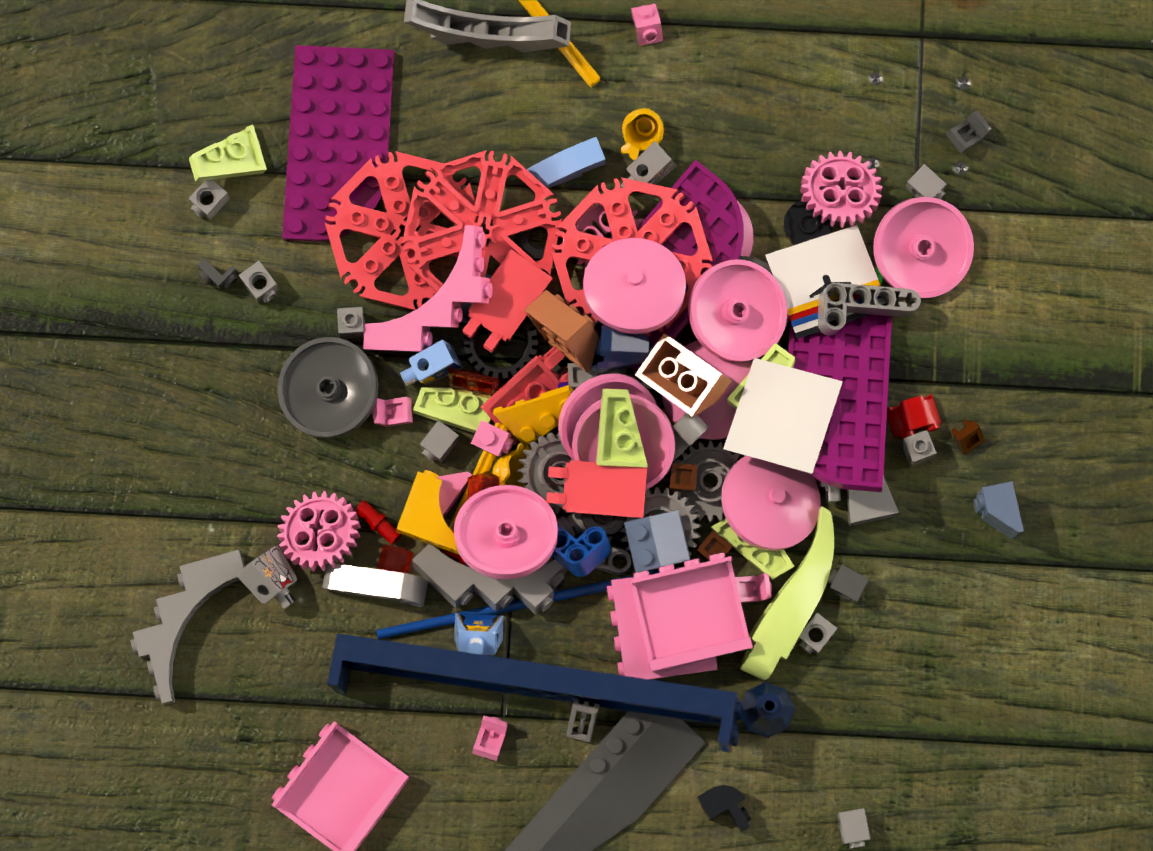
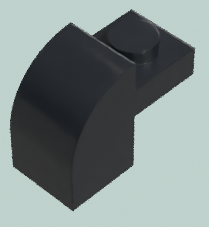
(723, 799)

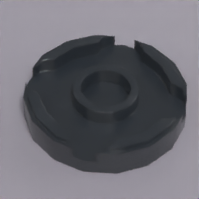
(802, 226)

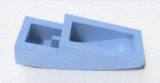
(569, 163)

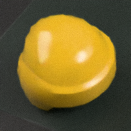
(640, 131)
(507, 467)

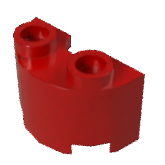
(913, 415)

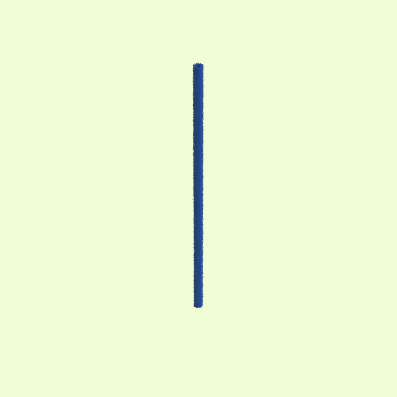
(487, 610)

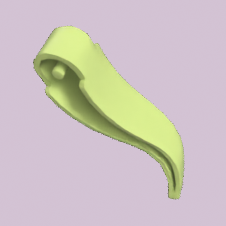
(792, 605)

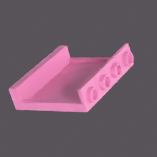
(690, 612)
(631, 642)
(339, 789)

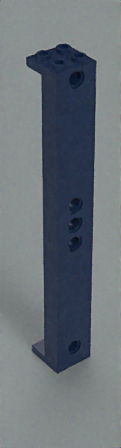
(536, 681)

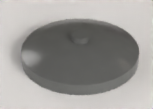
(327, 387)

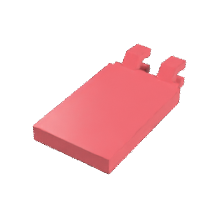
(514, 289)
(528, 383)
(600, 489)

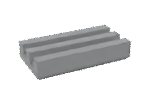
(584, 709)

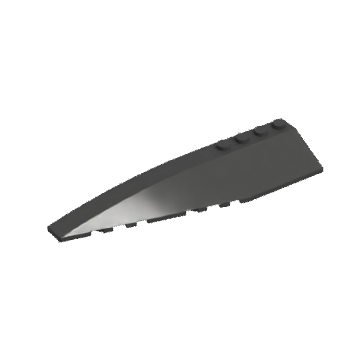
(612, 785)

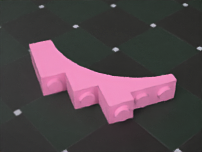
(443, 310)

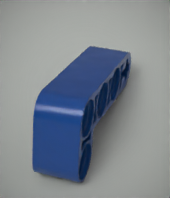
(582, 548)

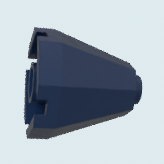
(619, 349)
(762, 721)

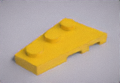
(534, 417)

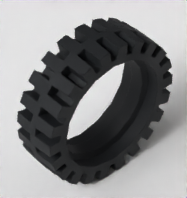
(503, 374)

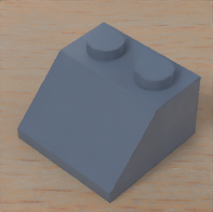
(1000, 509)
(657, 541)

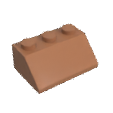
(564, 328)
(682, 376)

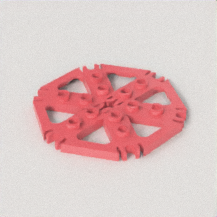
(486, 206)
(382, 224)
(623, 226)

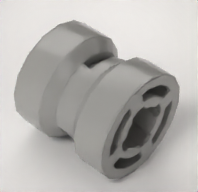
(572, 523)

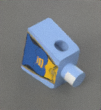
(439, 357)
(478, 633)

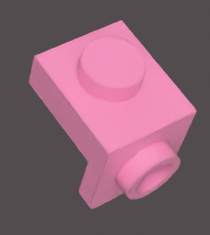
(647, 24)
(393, 412)
(492, 439)
(754, 588)
(490, 738)

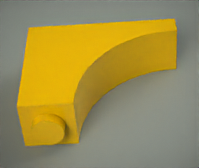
(423, 516)

